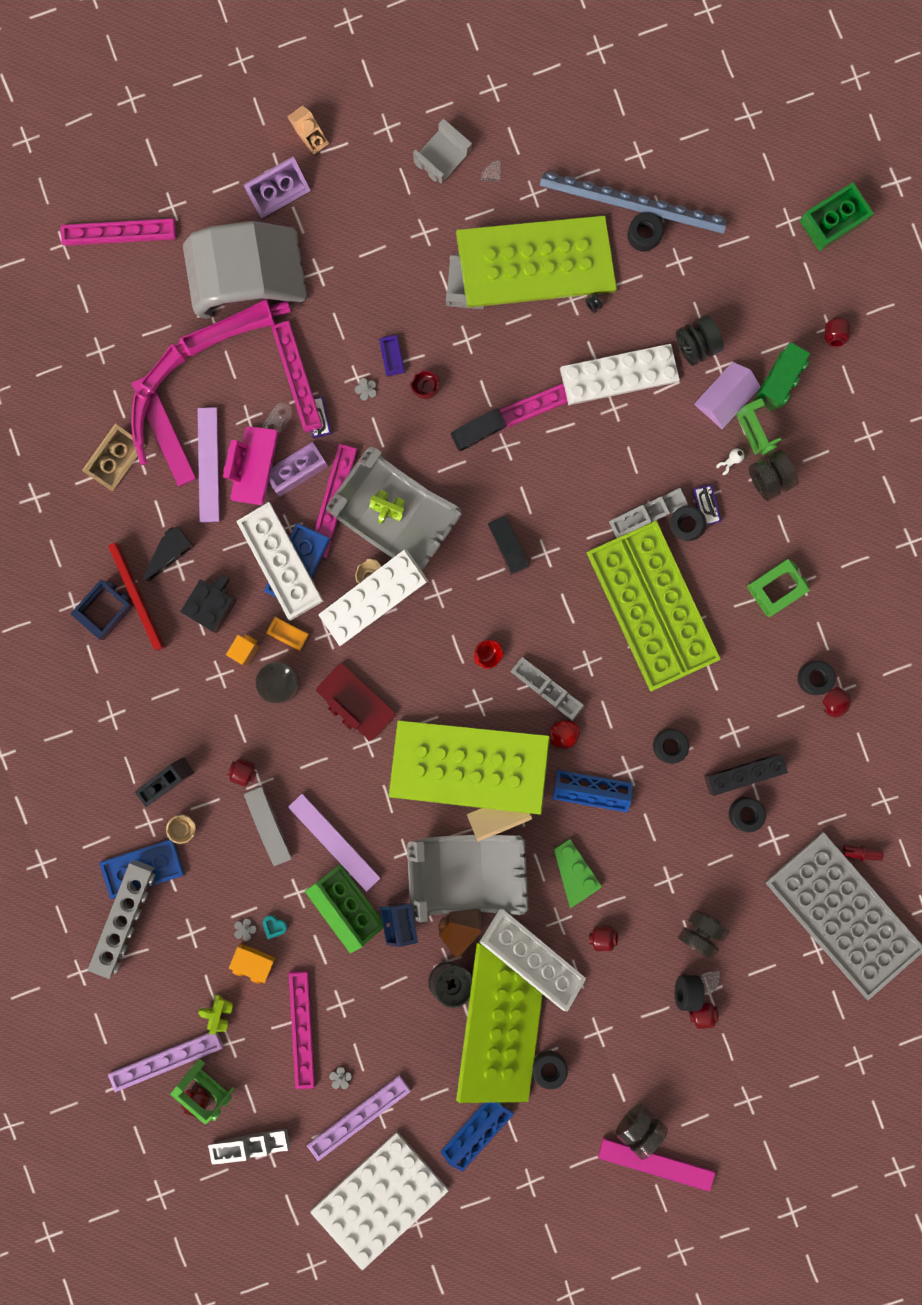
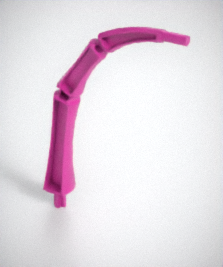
(252, 318)

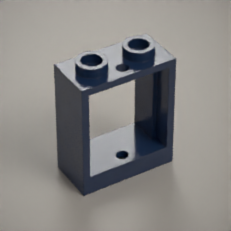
(87, 622)
(402, 924)

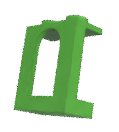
(749, 412)
(762, 599)
(221, 1096)

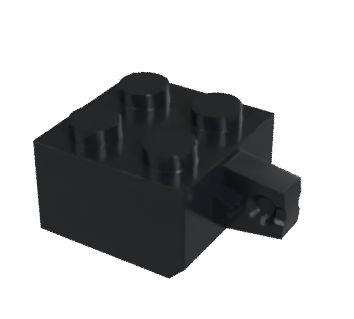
(209, 604)

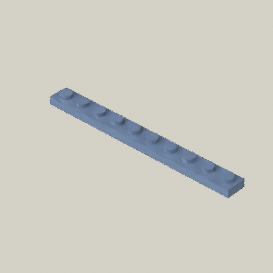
(627, 200)

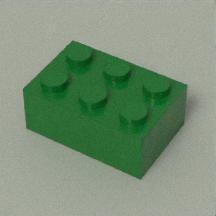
(836, 217)
(783, 376)

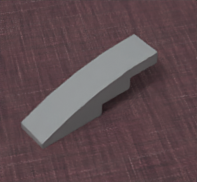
(648, 513)
(547, 689)
(267, 825)
(249, 1146)

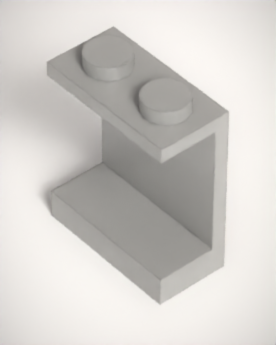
(443, 152)
(455, 292)

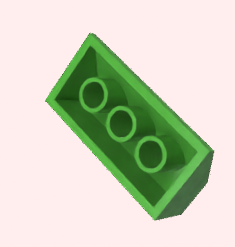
(345, 908)

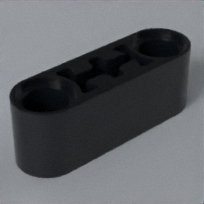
(478, 429)

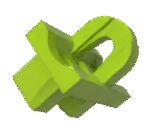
(380, 504)
(215, 1022)

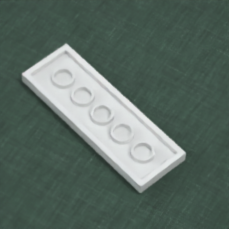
(619, 374)
(279, 561)
(373, 597)
(533, 960)

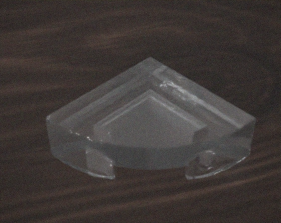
(492, 171)
(710, 981)

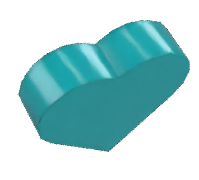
(273, 926)

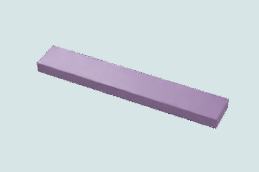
(208, 465)
(334, 842)
(165, 1061)
(359, 1117)

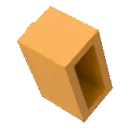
(243, 649)
(251, 963)

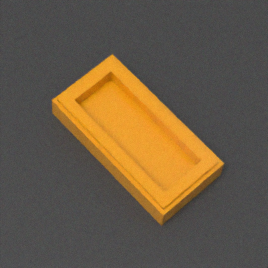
(287, 633)

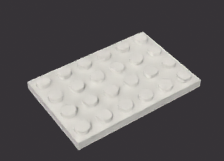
(379, 1200)

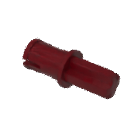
(863, 853)

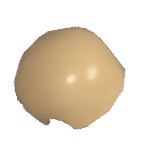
(366, 569)
(180, 829)

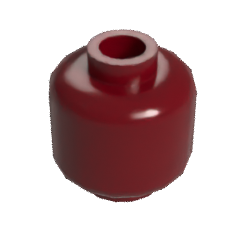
(837, 332)
(242, 772)
(603, 938)
(706, 1017)
(199, 1096)

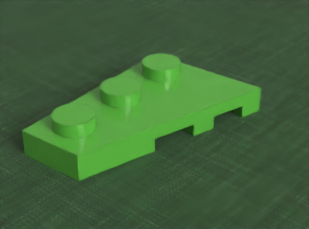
(576, 875)

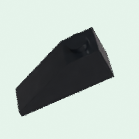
(508, 546)
(169, 550)
(164, 781)

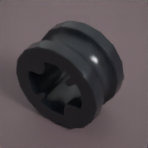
(593, 303)

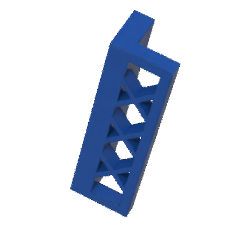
(592, 795)
(474, 1132)

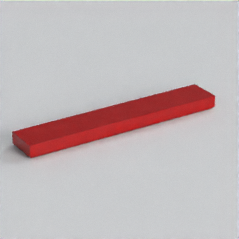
(136, 596)

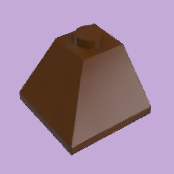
(460, 929)

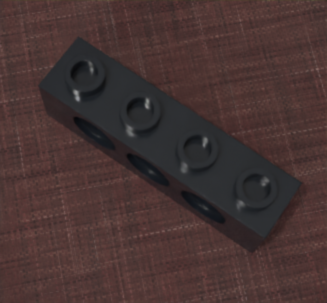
(745, 774)

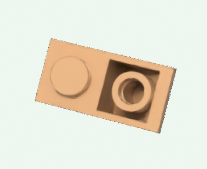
(308, 129)

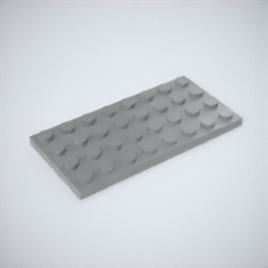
(844, 915)

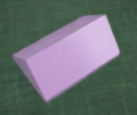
(276, 187)
(728, 394)
(296, 469)

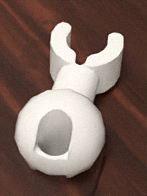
(733, 458)

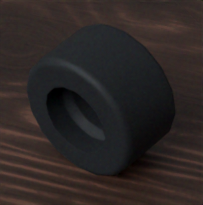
(648, 220)
(677, 517)
(828, 678)
(683, 746)
(759, 814)
(689, 993)
(554, 1081)

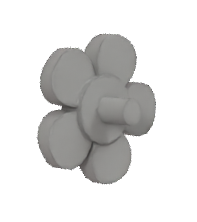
(366, 389)
(244, 930)
(340, 1078)

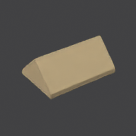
(112, 458)
(491, 821)

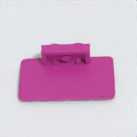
(250, 464)

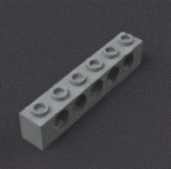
(100, 962)

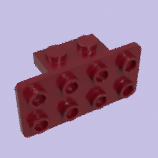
(355, 702)

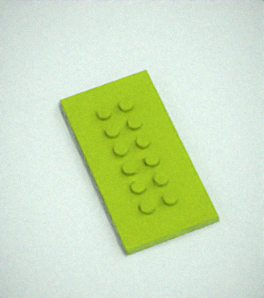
(535, 261)
(653, 606)
(469, 767)
(498, 1034)

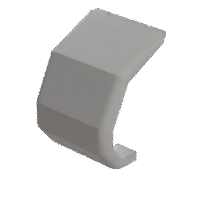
(243, 264)
(425, 517)
(467, 874)

